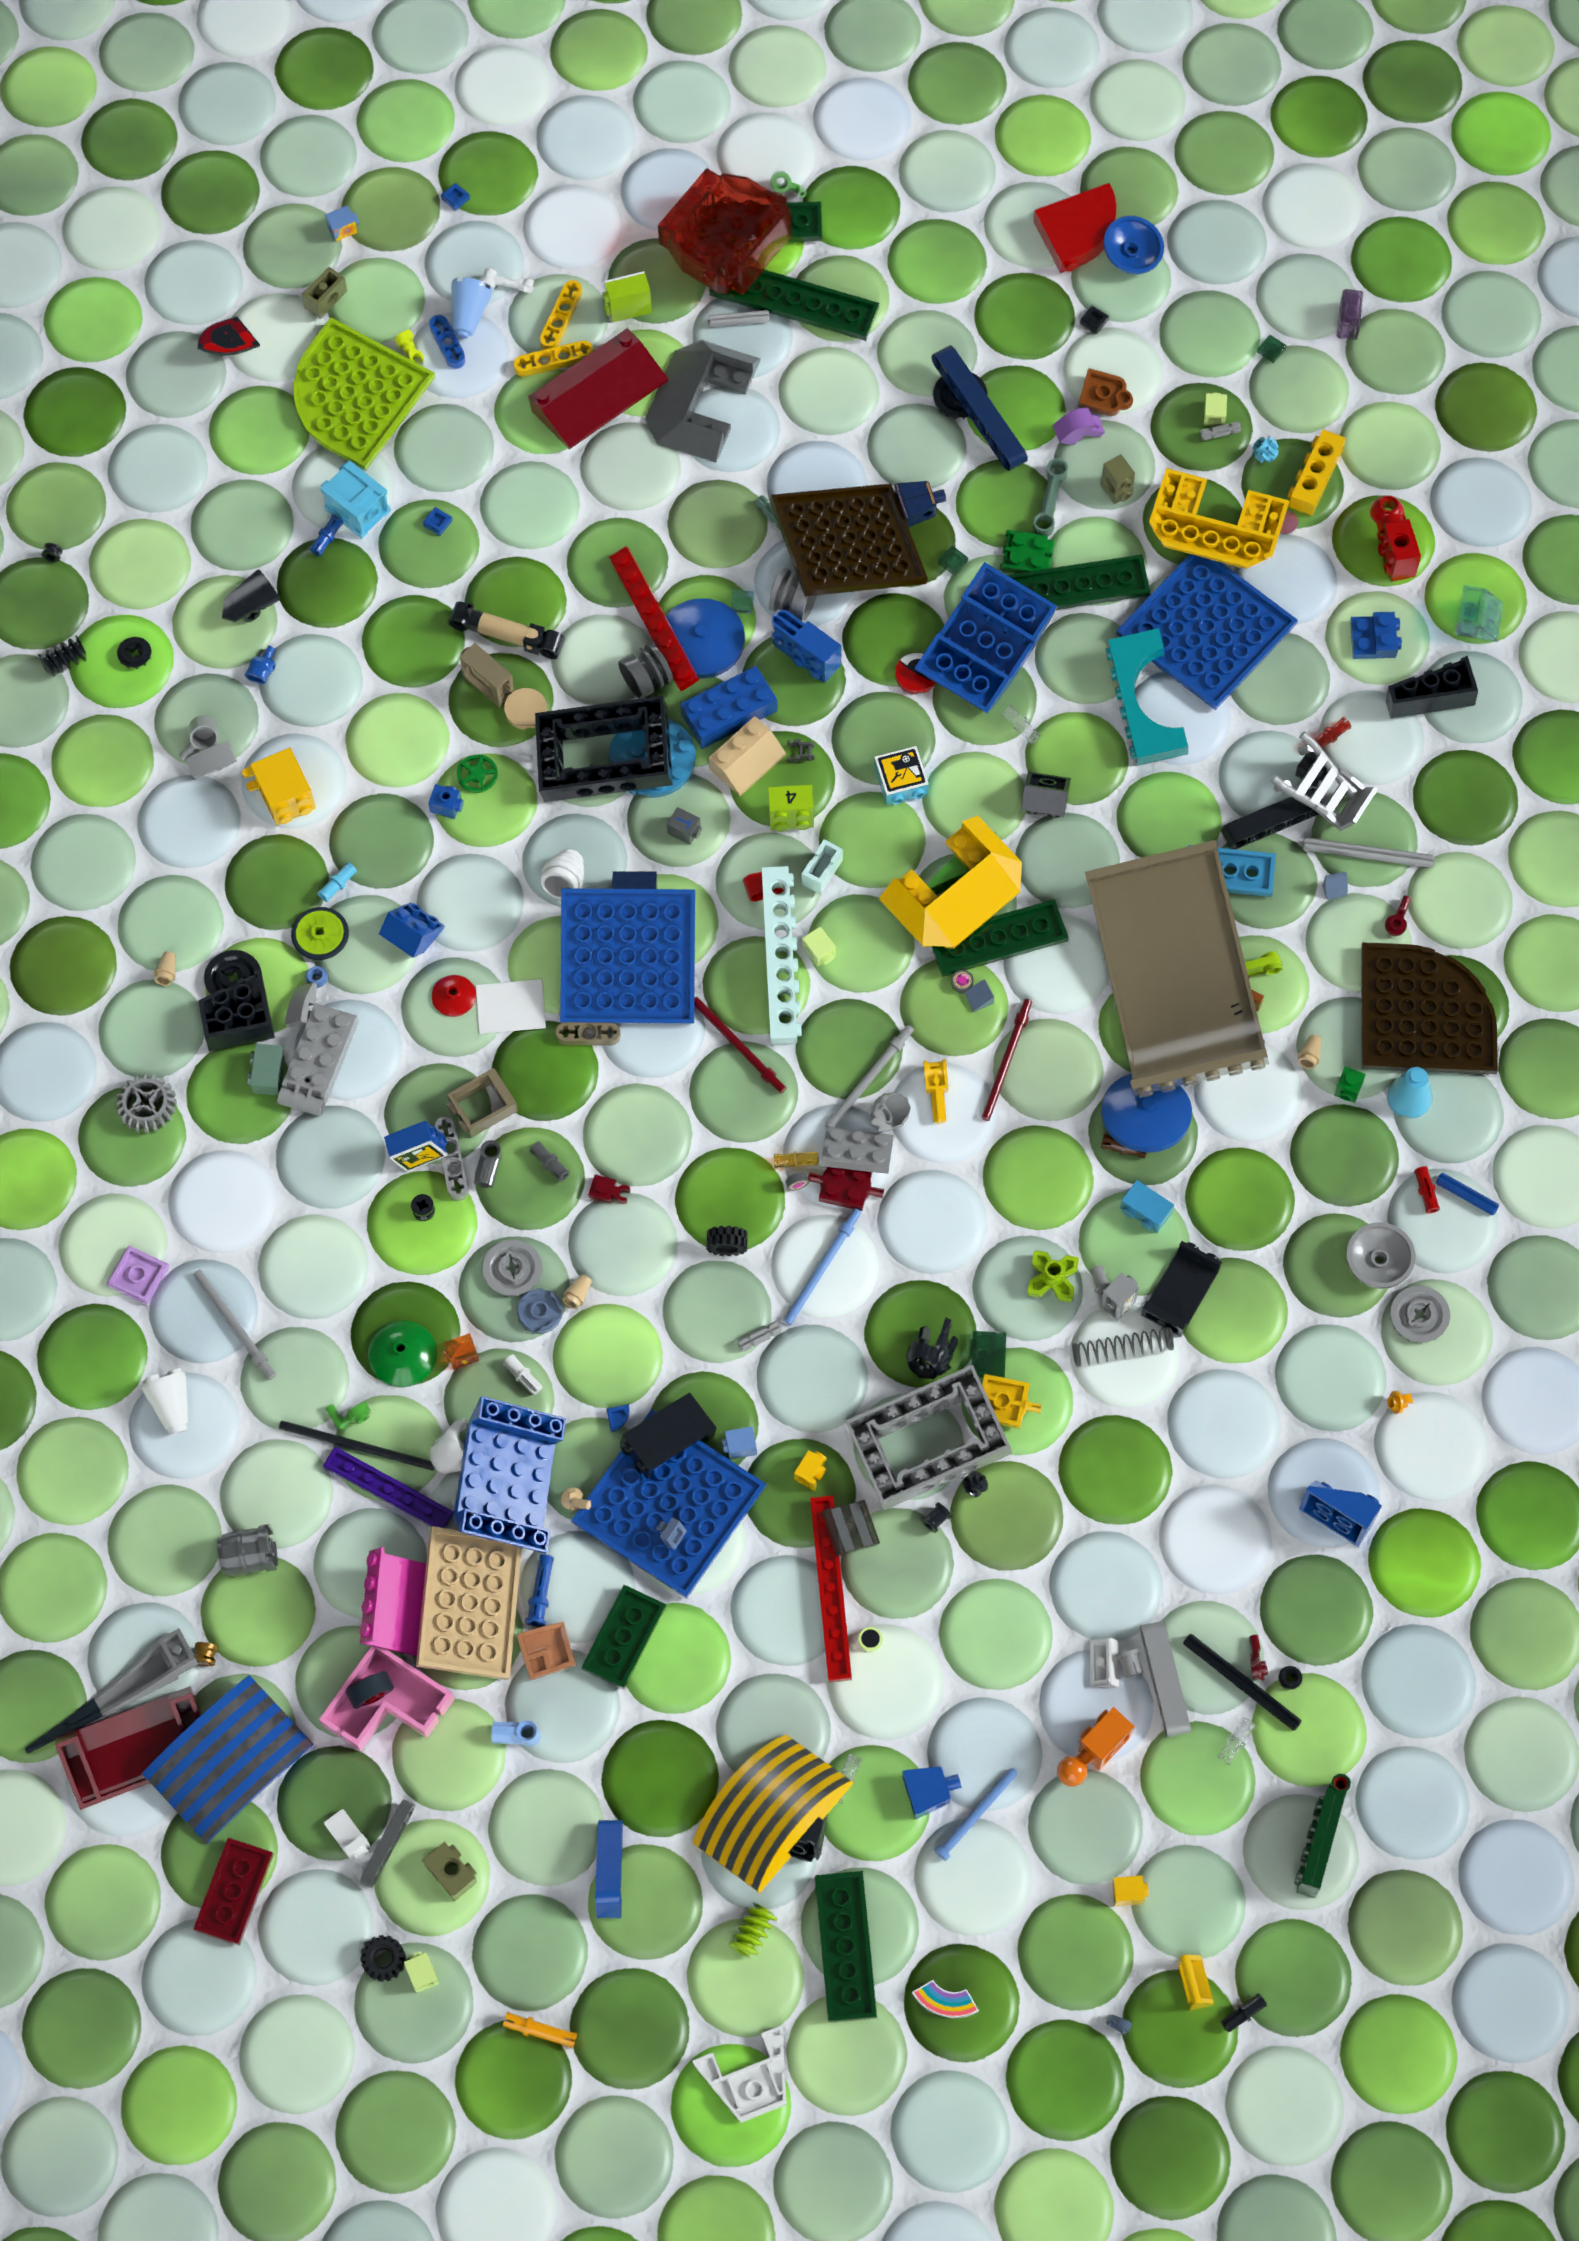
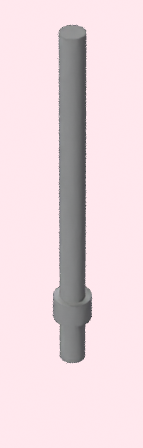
(896, 1045)
(258, 1357)

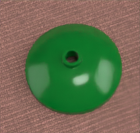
(403, 1367)

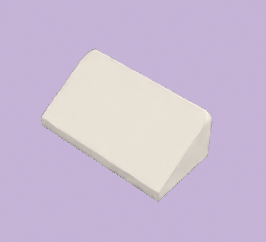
(1103, 1663)

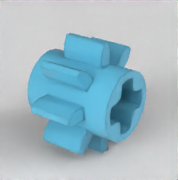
(1265, 449)

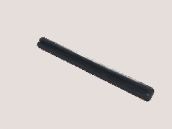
(1242, 1682)

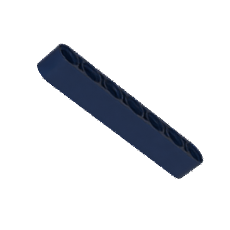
(979, 408)

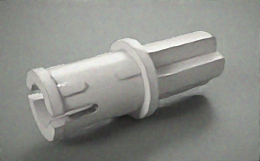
(522, 1374)

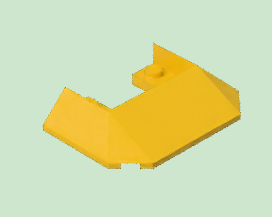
(1240, 545)
(969, 902)

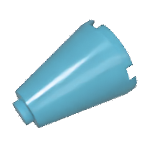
(1410, 1093)

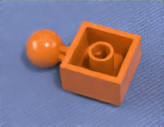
(1096, 1747)

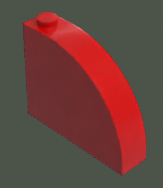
(1076, 226)

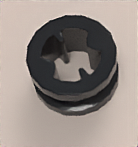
(52, 552)

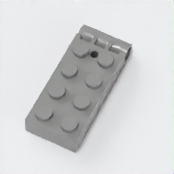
(317, 1059)

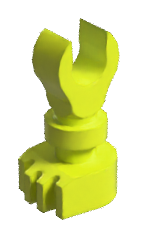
(405, 341)

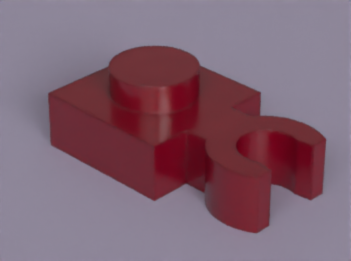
(605, 1189)

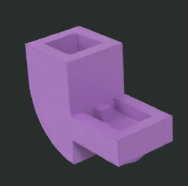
(1076, 425)

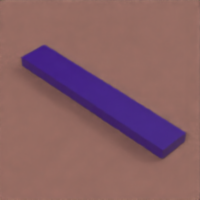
(388, 1489)

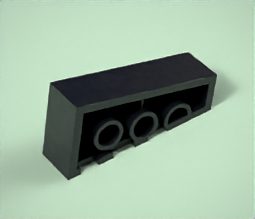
(1434, 691)

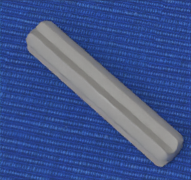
(739, 318)

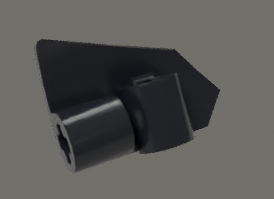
(249, 598)

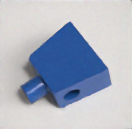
(929, 1789)

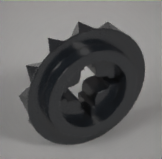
(130, 645)

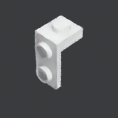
(347, 1835)

